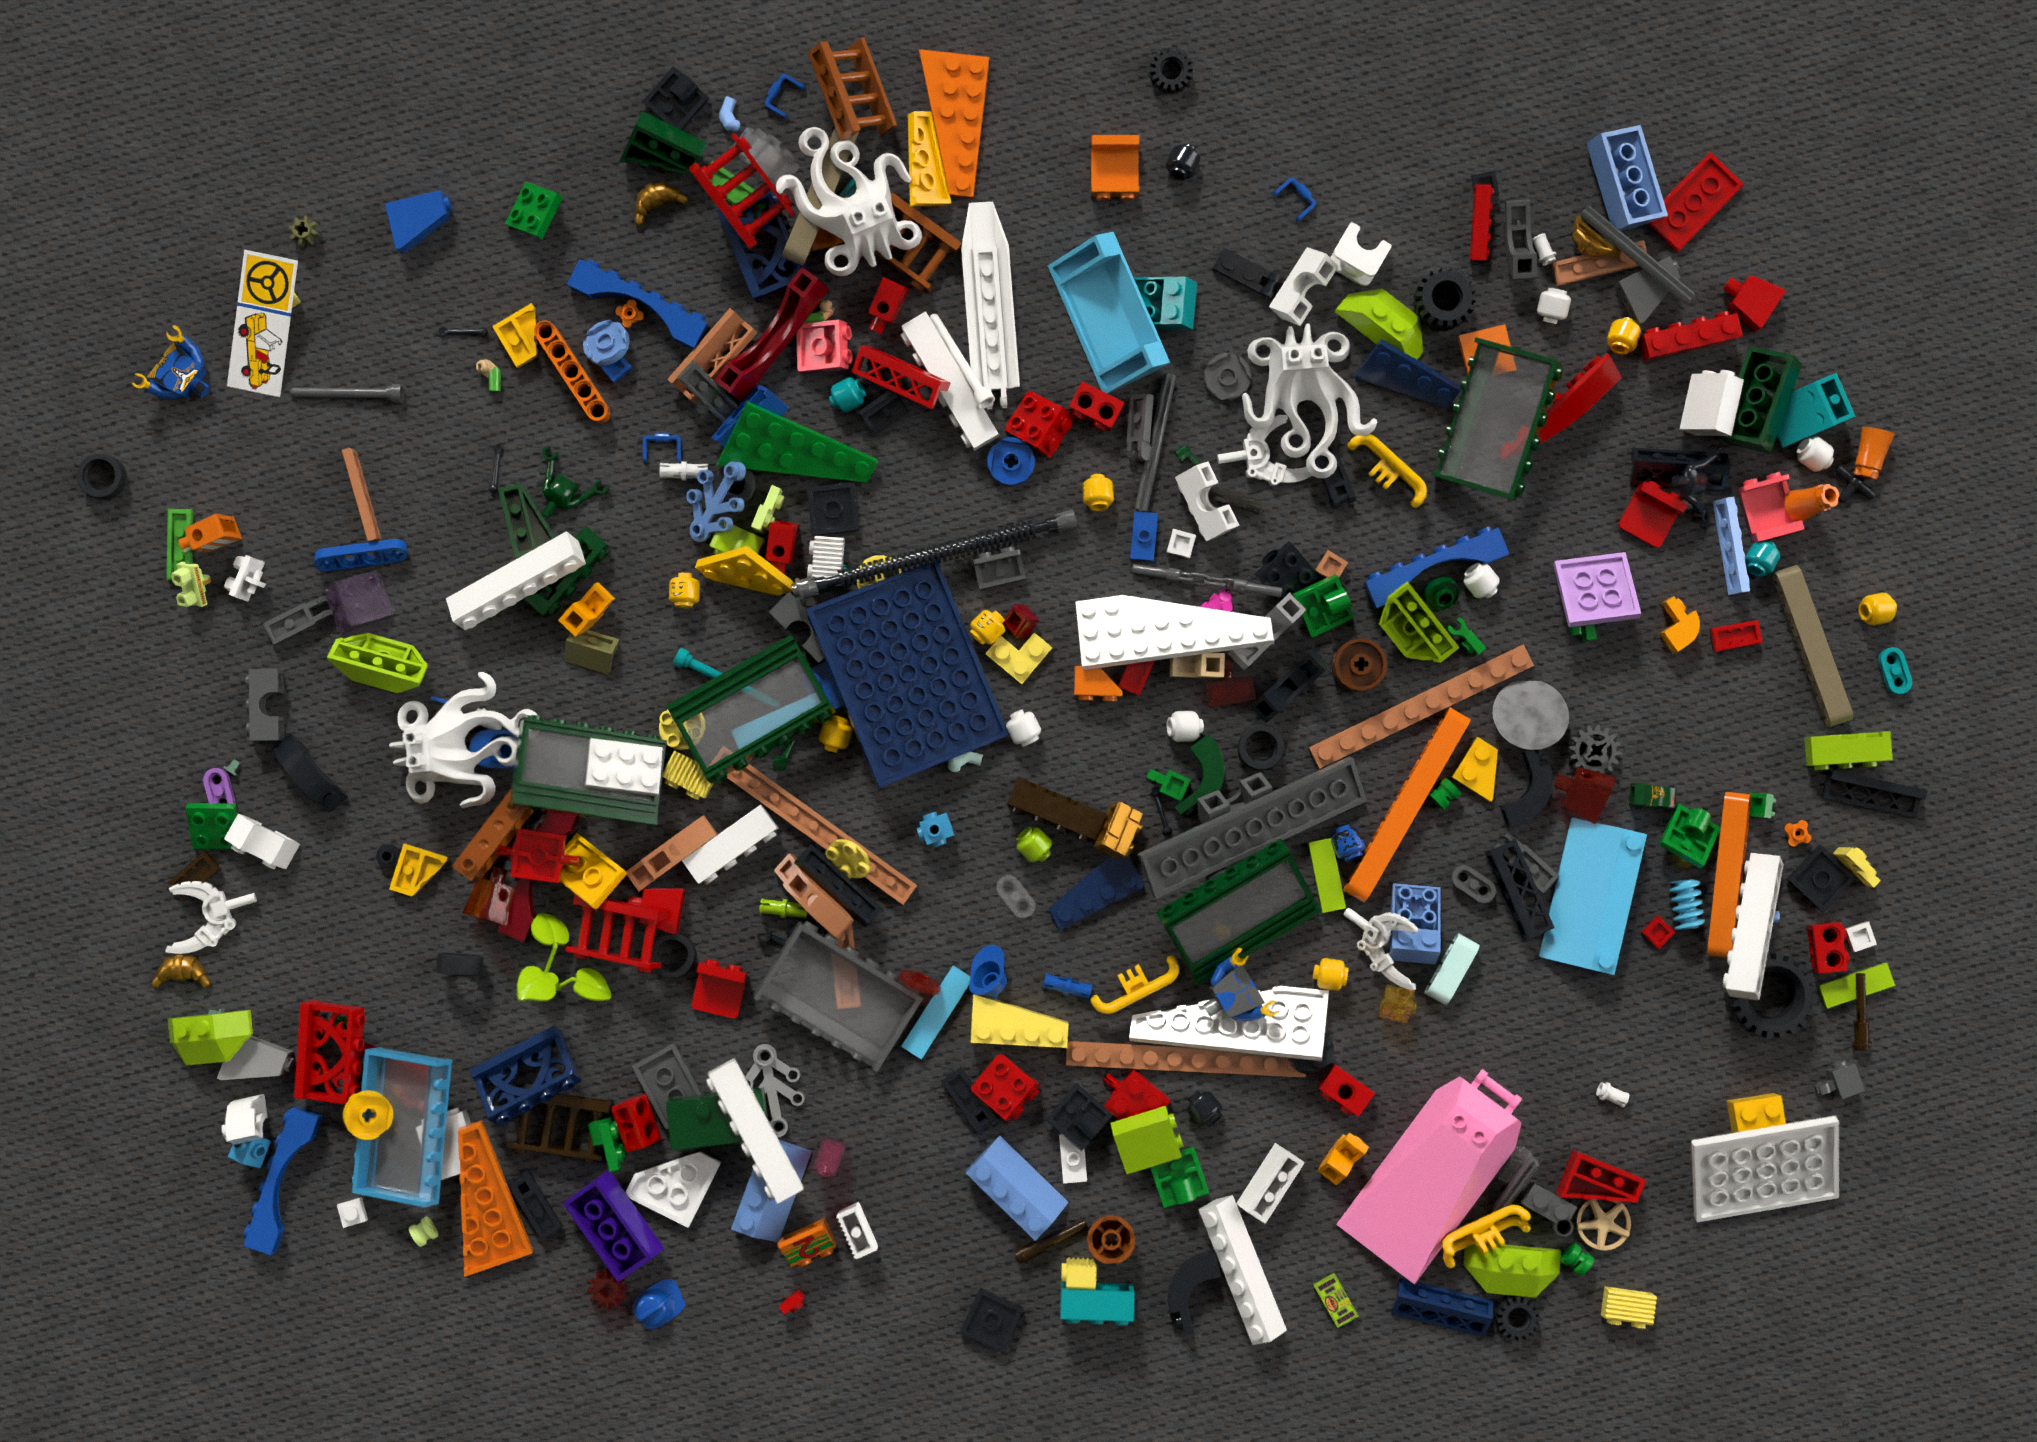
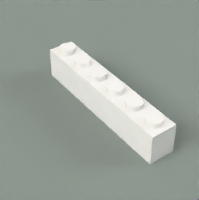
(959, 398)
(515, 581)
(1754, 926)
(755, 1130)
(1242, 1270)

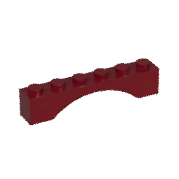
(747, 369)
(522, 907)

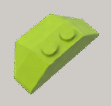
(1383, 317)
(1415, 627)
(378, 662)
(210, 1036)
(1513, 1268)

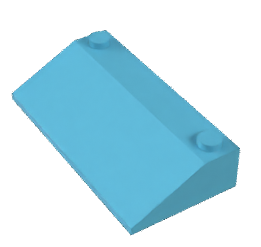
(1108, 312)
(1593, 895)

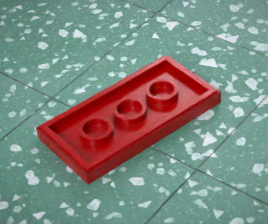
(1696, 201)

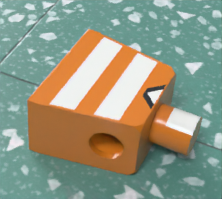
(210, 534)

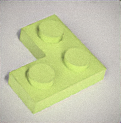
(765, 512)

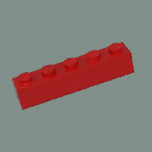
(1480, 222)

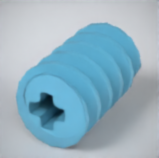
(1687, 904)

